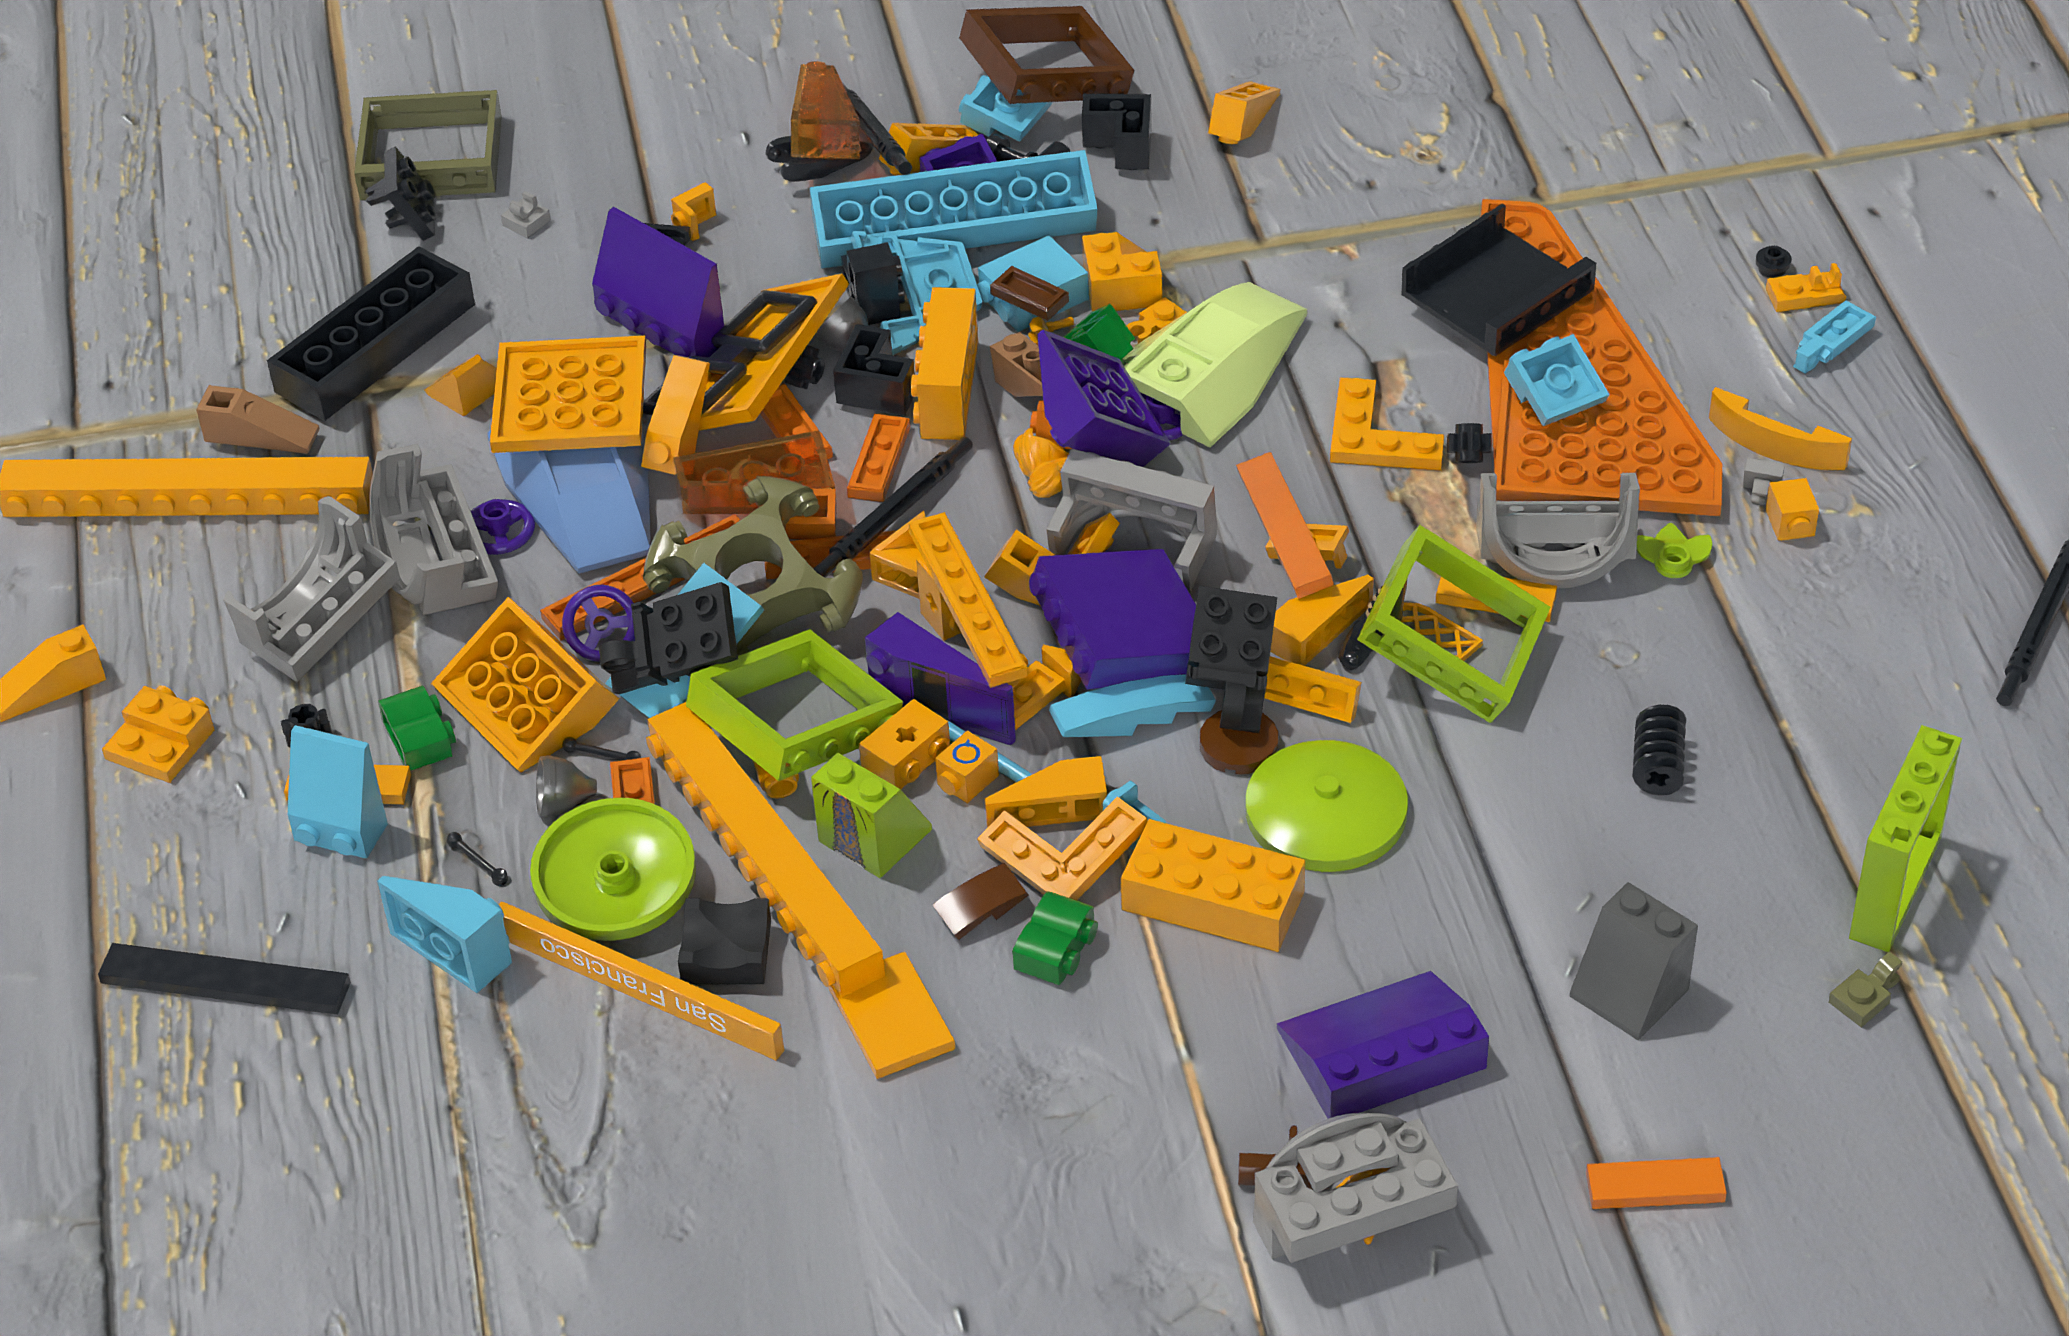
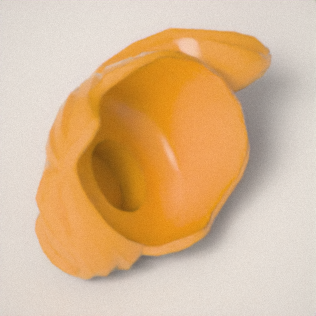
(1041, 462)

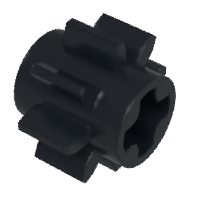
(806, 369)
(1469, 443)
(308, 717)

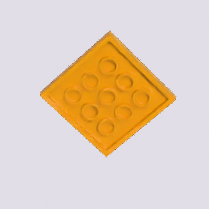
(569, 394)

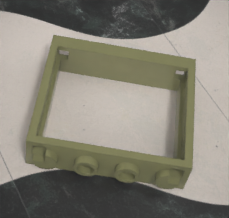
(430, 110)

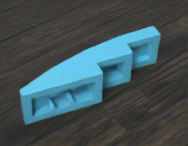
(1122, 706)

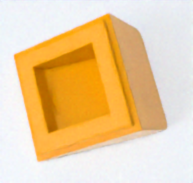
(1059, 662)

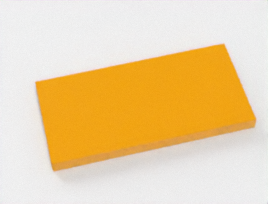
(767, 371)

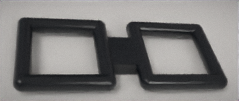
(737, 351)

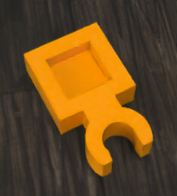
(1155, 318)

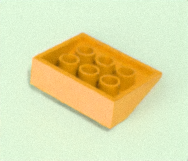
(523, 687)

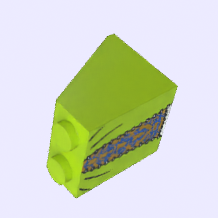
(864, 816)

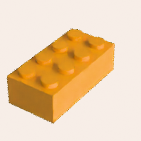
(945, 363)
(1213, 885)

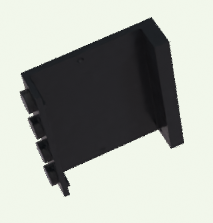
(1494, 283)

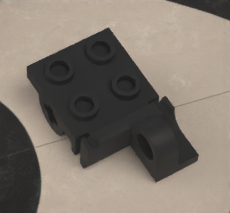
(673, 639)
(1233, 652)

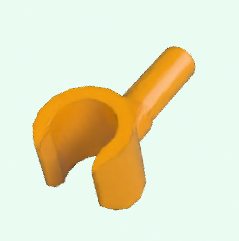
(1038, 324)

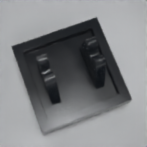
(407, 192)

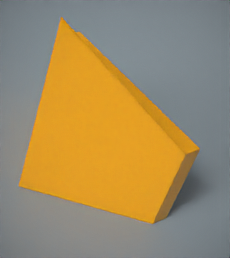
(465, 385)
(895, 561)

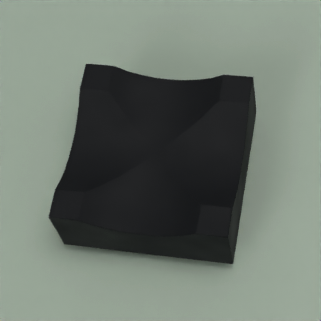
(725, 942)

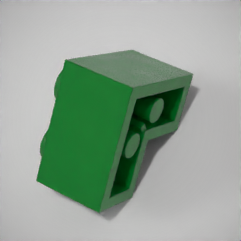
(1104, 332)

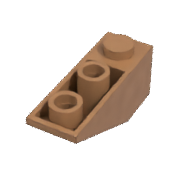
(1017, 365)
(250, 421)

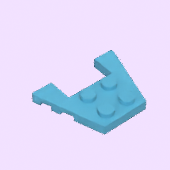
(924, 266)

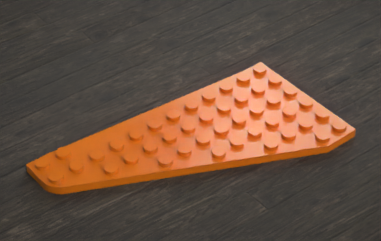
(1634, 431)

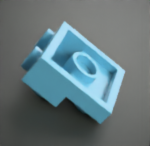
(990, 111)
(1555, 379)

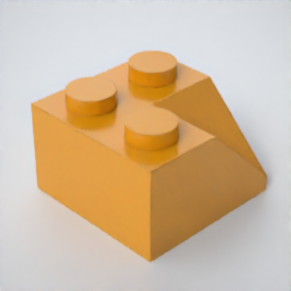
(1120, 272)

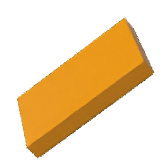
(895, 1019)

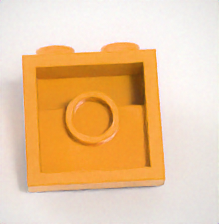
(159, 733)

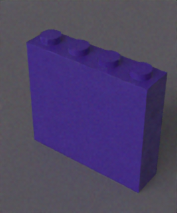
(1117, 614)

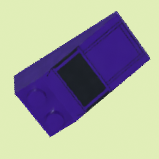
(939, 677)

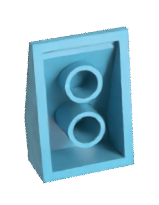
(334, 793)
(448, 928)

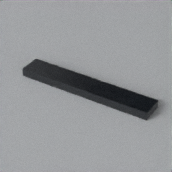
(224, 978)

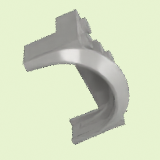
(1104, 486)
(434, 495)
(1532, 524)
(312, 606)
(1311, 1221)

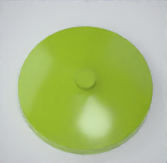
(1327, 804)
(613, 868)

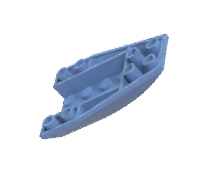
(585, 500)

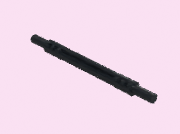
(878, 135)
(893, 507)
(2036, 628)

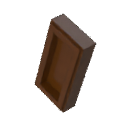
(1029, 293)

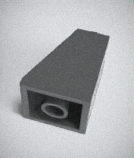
(1635, 961)

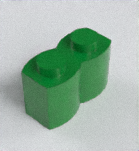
(416, 727)
(1054, 937)

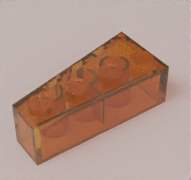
(823, 115)
(715, 478)

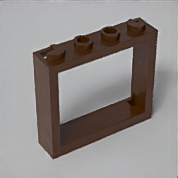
(988, 29)

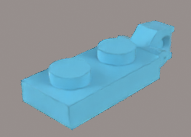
(1832, 335)

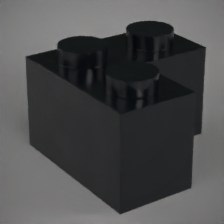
(1121, 124)
(874, 282)
(871, 375)

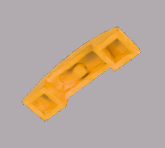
(1776, 440)

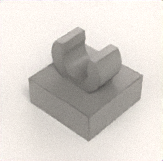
(525, 215)
(1758, 475)

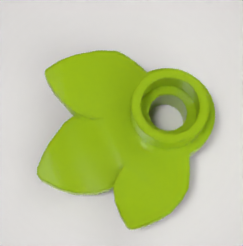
(1673, 552)

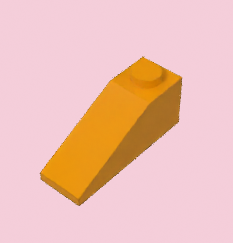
(1240, 110)
(921, 138)
(676, 414)
(1015, 565)
(1314, 621)
(51, 672)
(1055, 795)

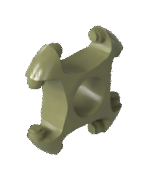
(761, 538)

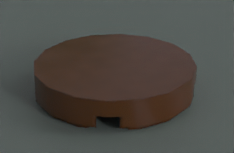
(1236, 748)

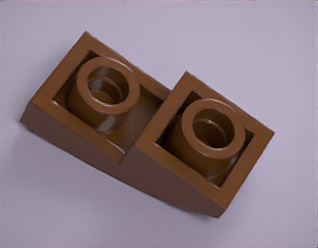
(979, 898)

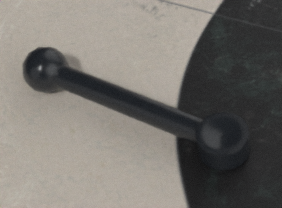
(570, 745)
(498, 875)

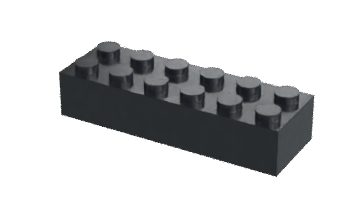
(371, 333)

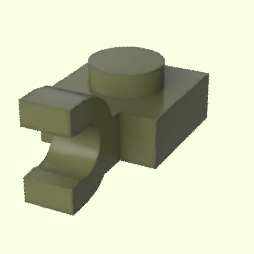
(1864, 996)

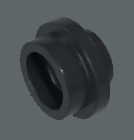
(1773, 261)

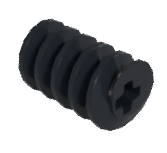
(1659, 749)

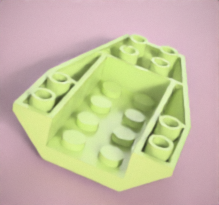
(1216, 358)

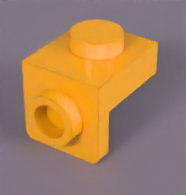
(694, 208)

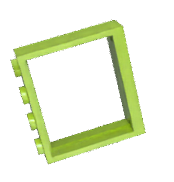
(1429, 660)
(715, 690)
(1904, 838)

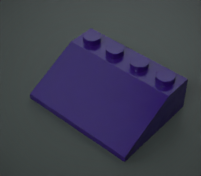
(657, 287)
(1096, 403)
(1386, 1044)

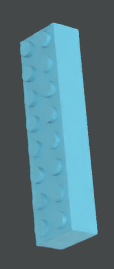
(960, 204)

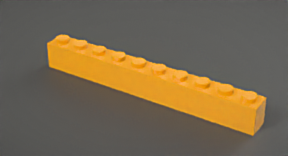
(182, 486)
(766, 851)

